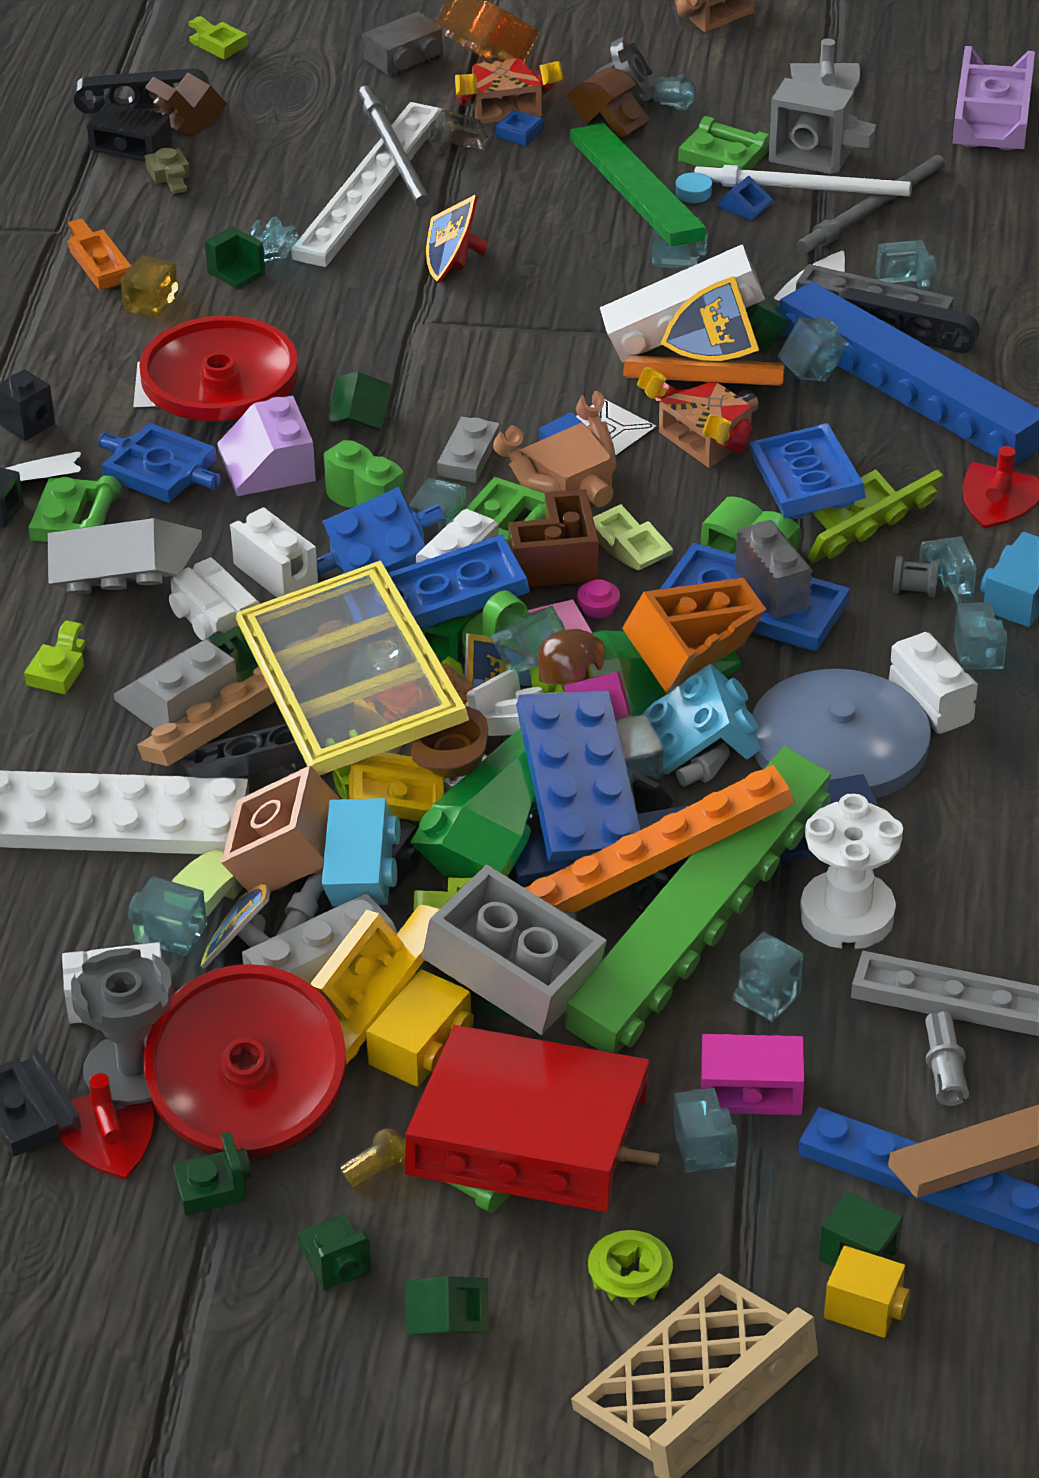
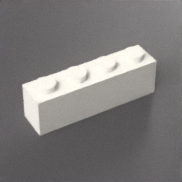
(641, 318)

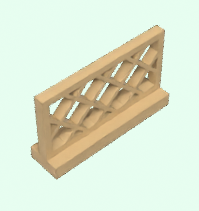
(728, 1393)

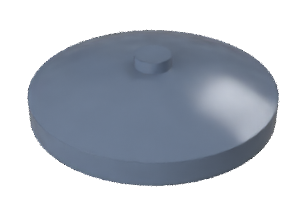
(846, 726)

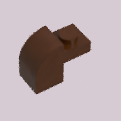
(609, 95)
(190, 106)

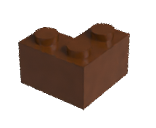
(561, 545)

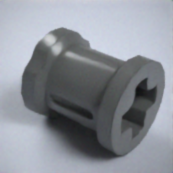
(915, 576)

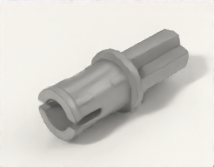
(946, 1059)

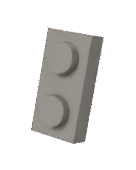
(468, 449)

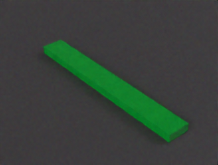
(638, 185)

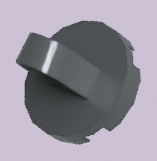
(633, 62)

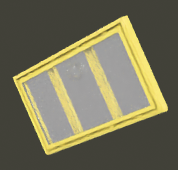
(350, 668)

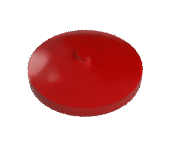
(217, 367)
(246, 1057)

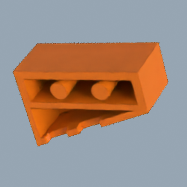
(692, 626)

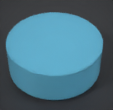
(693, 187)

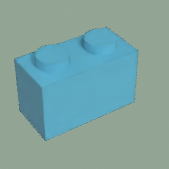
(360, 850)

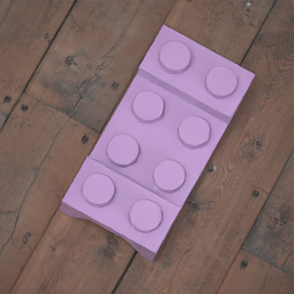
(993, 102)

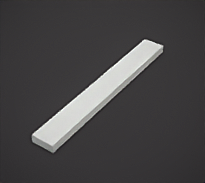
(362, 189)

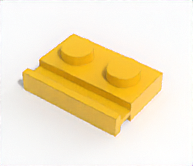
(403, 783)

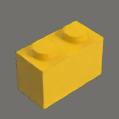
(416, 1027)

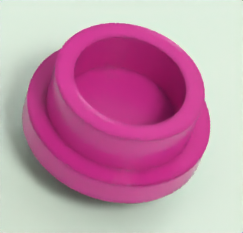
(598, 598)

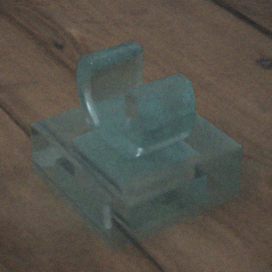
(276, 241)

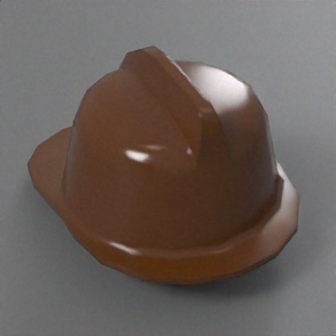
(455, 749)

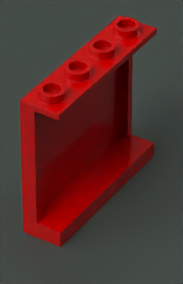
(525, 1117)

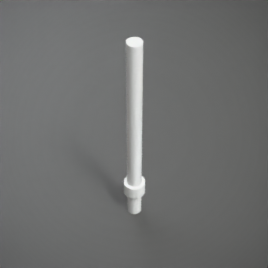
(732, 175)

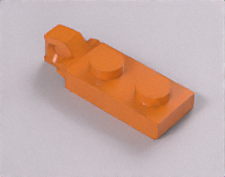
(97, 255)

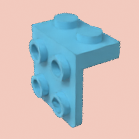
(700, 714)

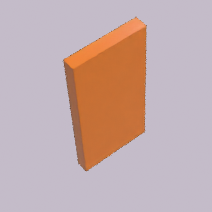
(707, 371)

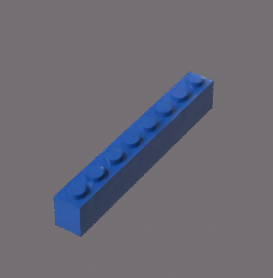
(921, 375)

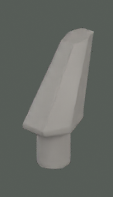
(704, 765)

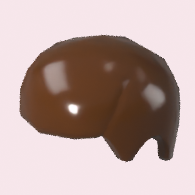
(567, 654)

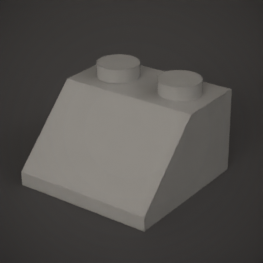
(178, 684)

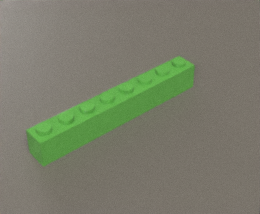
(691, 914)

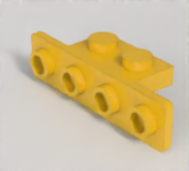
(371, 971)

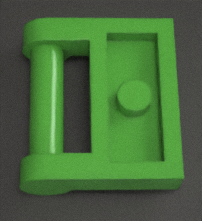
(708, 151)
(505, 501)
(65, 502)

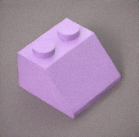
(268, 448)

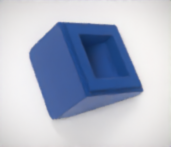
(746, 199)

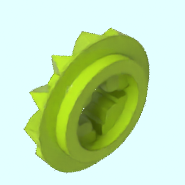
(622, 1250)

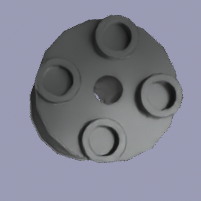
(123, 999)

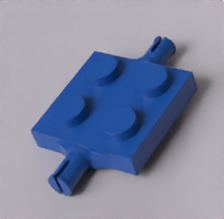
(159, 462)
(377, 531)

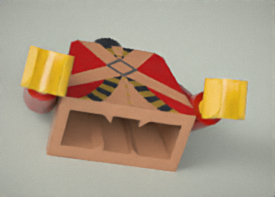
(505, 86)
(703, 419)

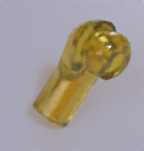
(386, 1151)

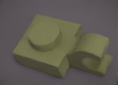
(170, 167)

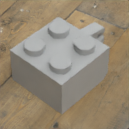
(815, 126)

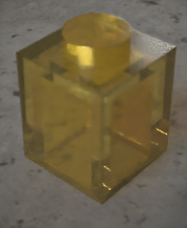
(149, 286)

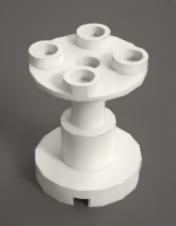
(848, 899)

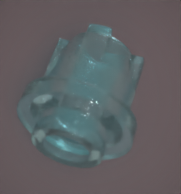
(675, 91)

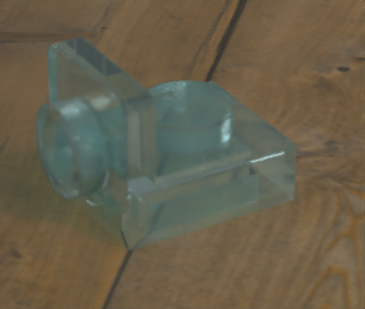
(905, 263)
(955, 565)

